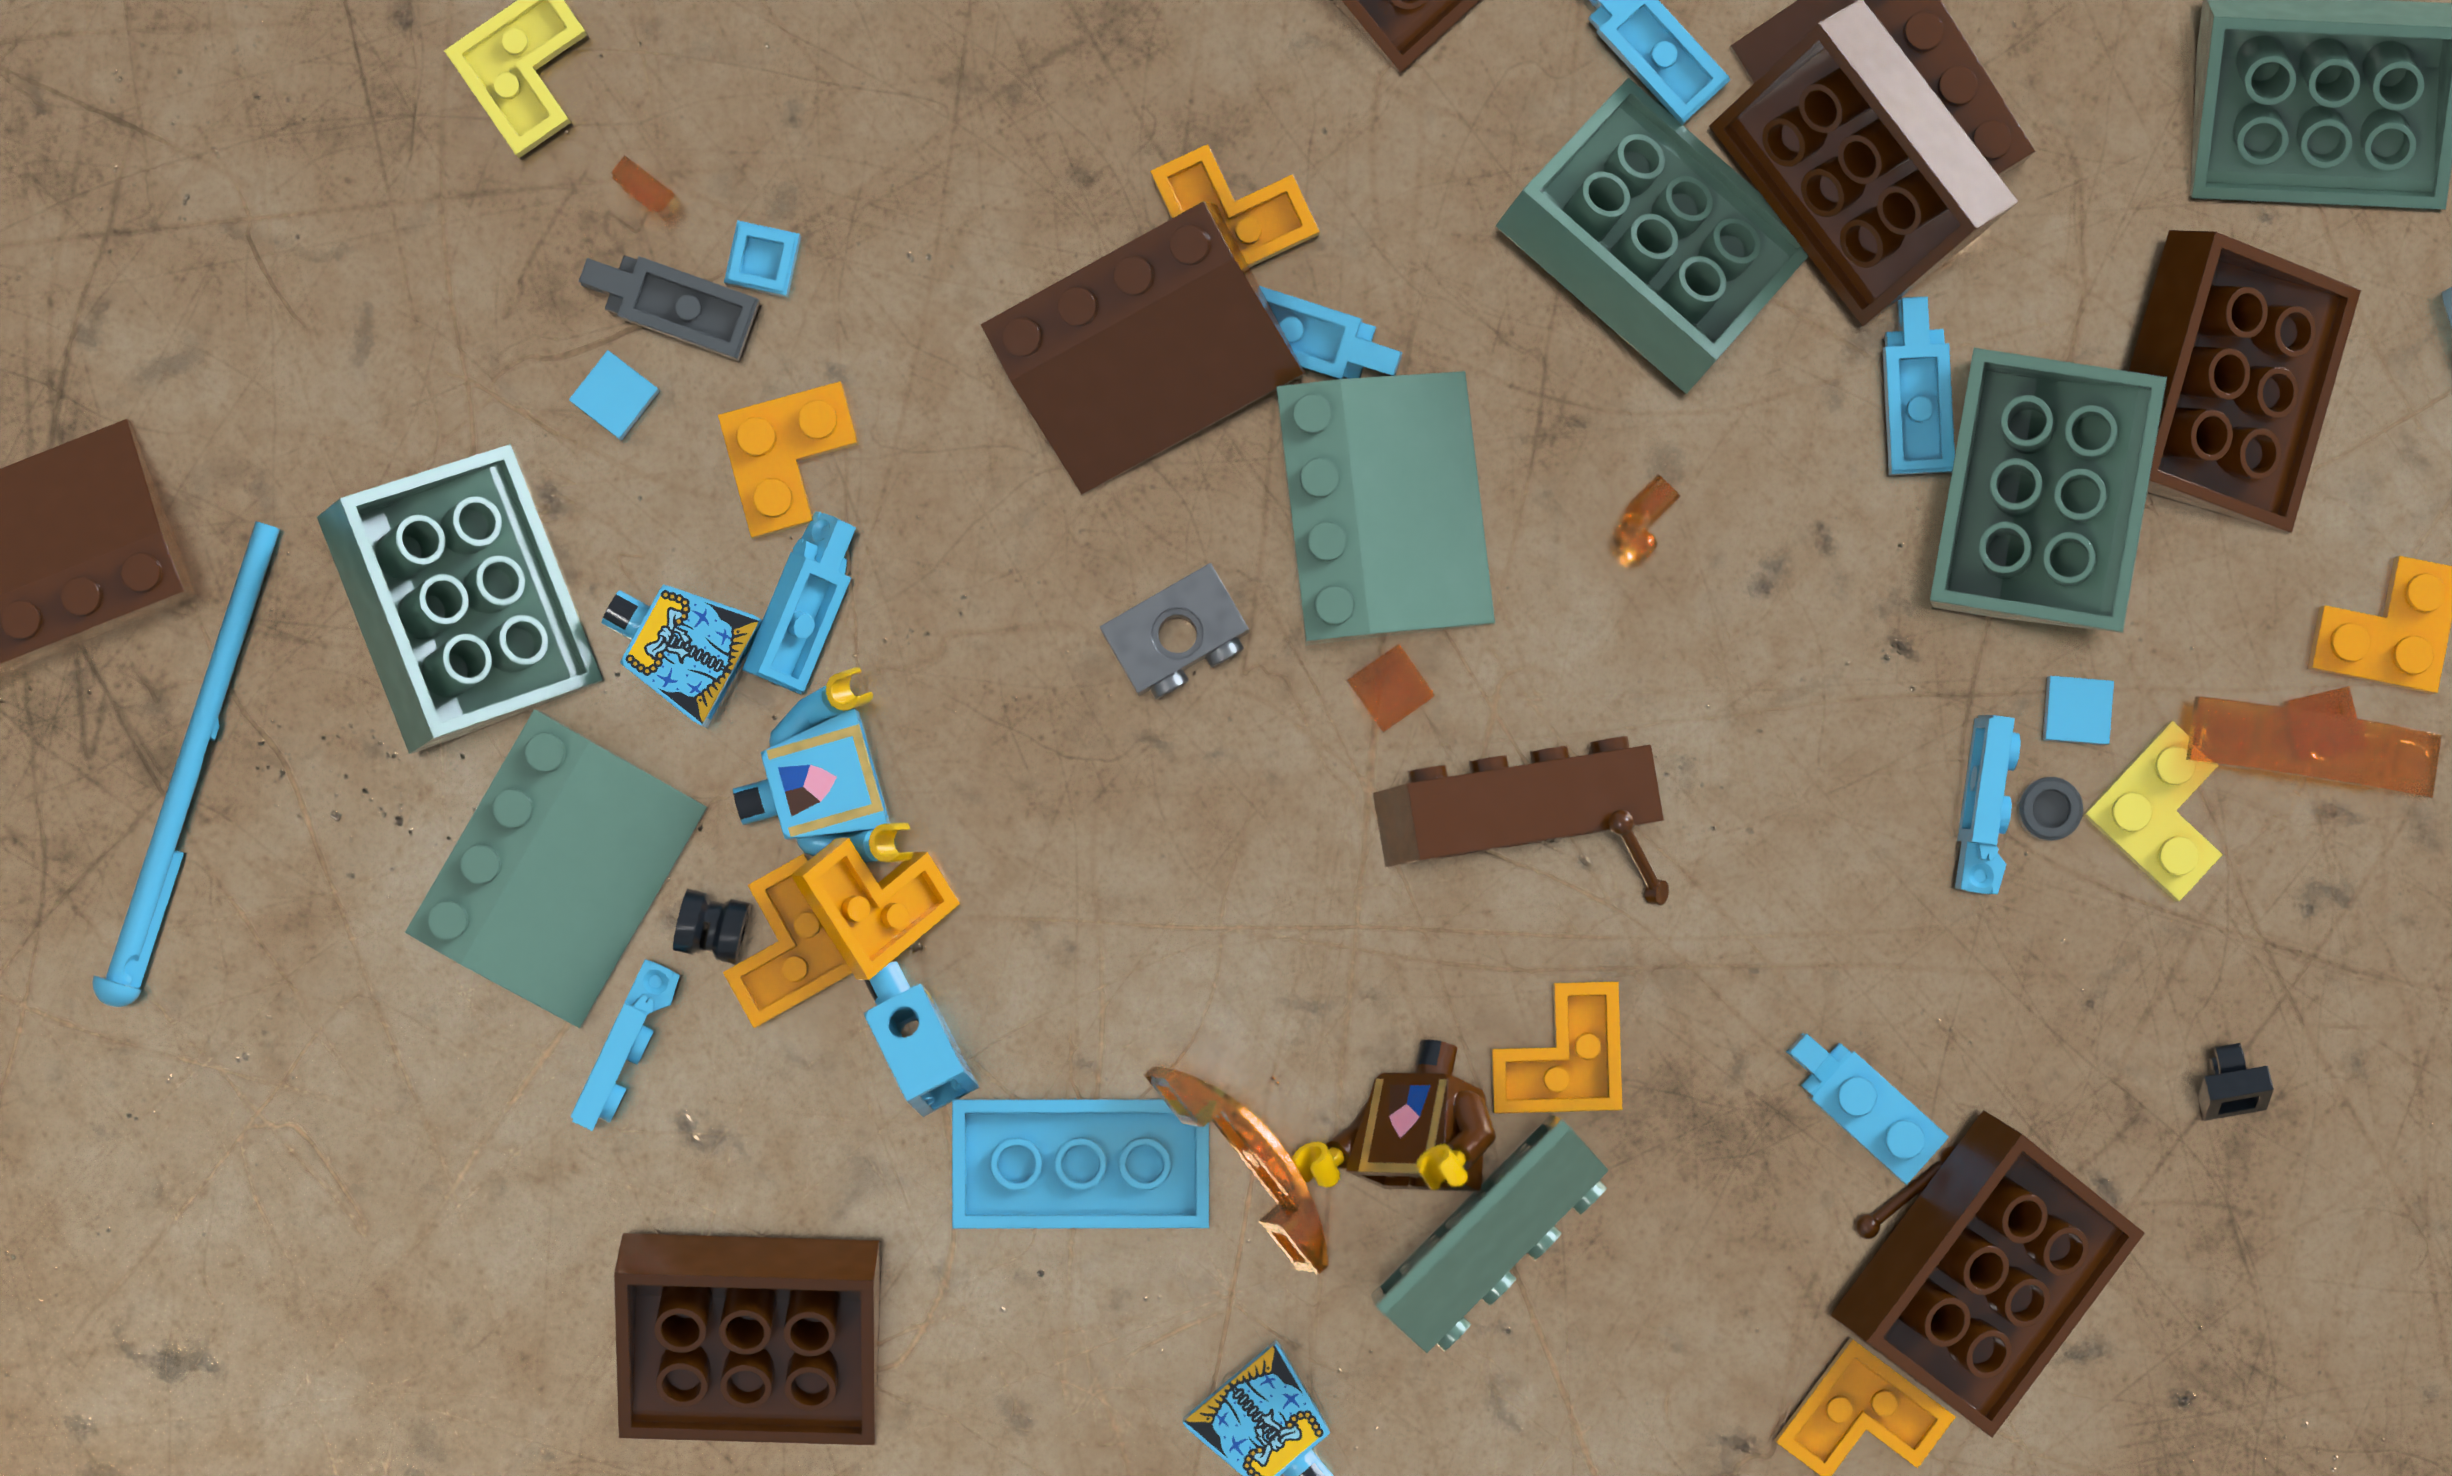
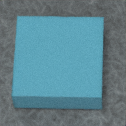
(762, 259)
(614, 395)
(2078, 710)

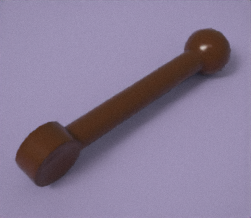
(1656, 890)
(1868, 1225)

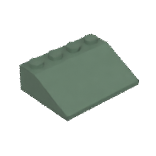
(2324, 102)
(1654, 235)
(2047, 491)
(1384, 506)
(458, 597)
(556, 869)
(1490, 1234)

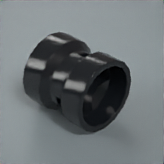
(726, 928)

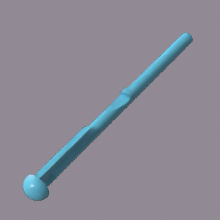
(161, 860)

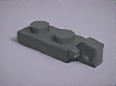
(674, 303)

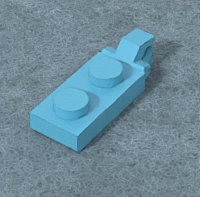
(1659, 53)
(1330, 339)
(1918, 394)
(803, 605)
(1984, 806)
(626, 1041)
(1868, 1107)

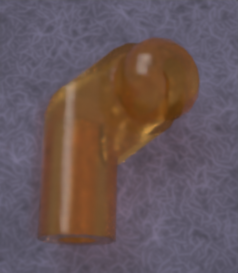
(1639, 515)

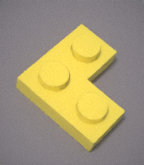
(502, 64)
(2143, 818)

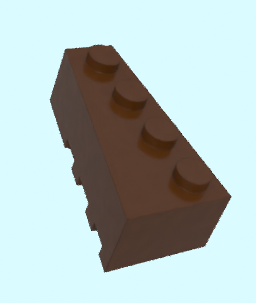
(1517, 803)

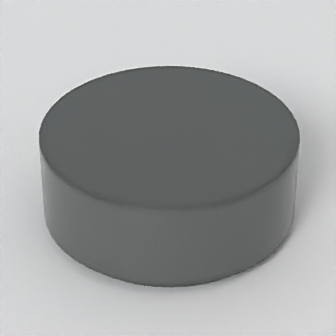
(2049, 808)

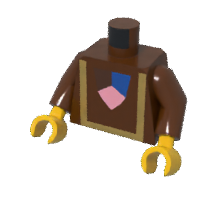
(1411, 1132)

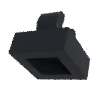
(2232, 1087)

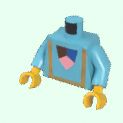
(823, 777)

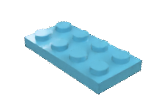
(1077, 1165)

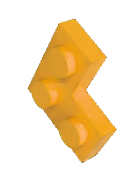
(1260, 222)
(769, 442)
(2402, 646)
(868, 918)
(797, 964)
(1582, 1066)
(1858, 1396)

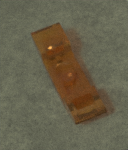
(2314, 746)
(1294, 1219)

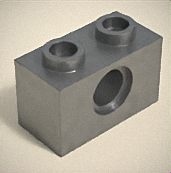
(1197, 598)

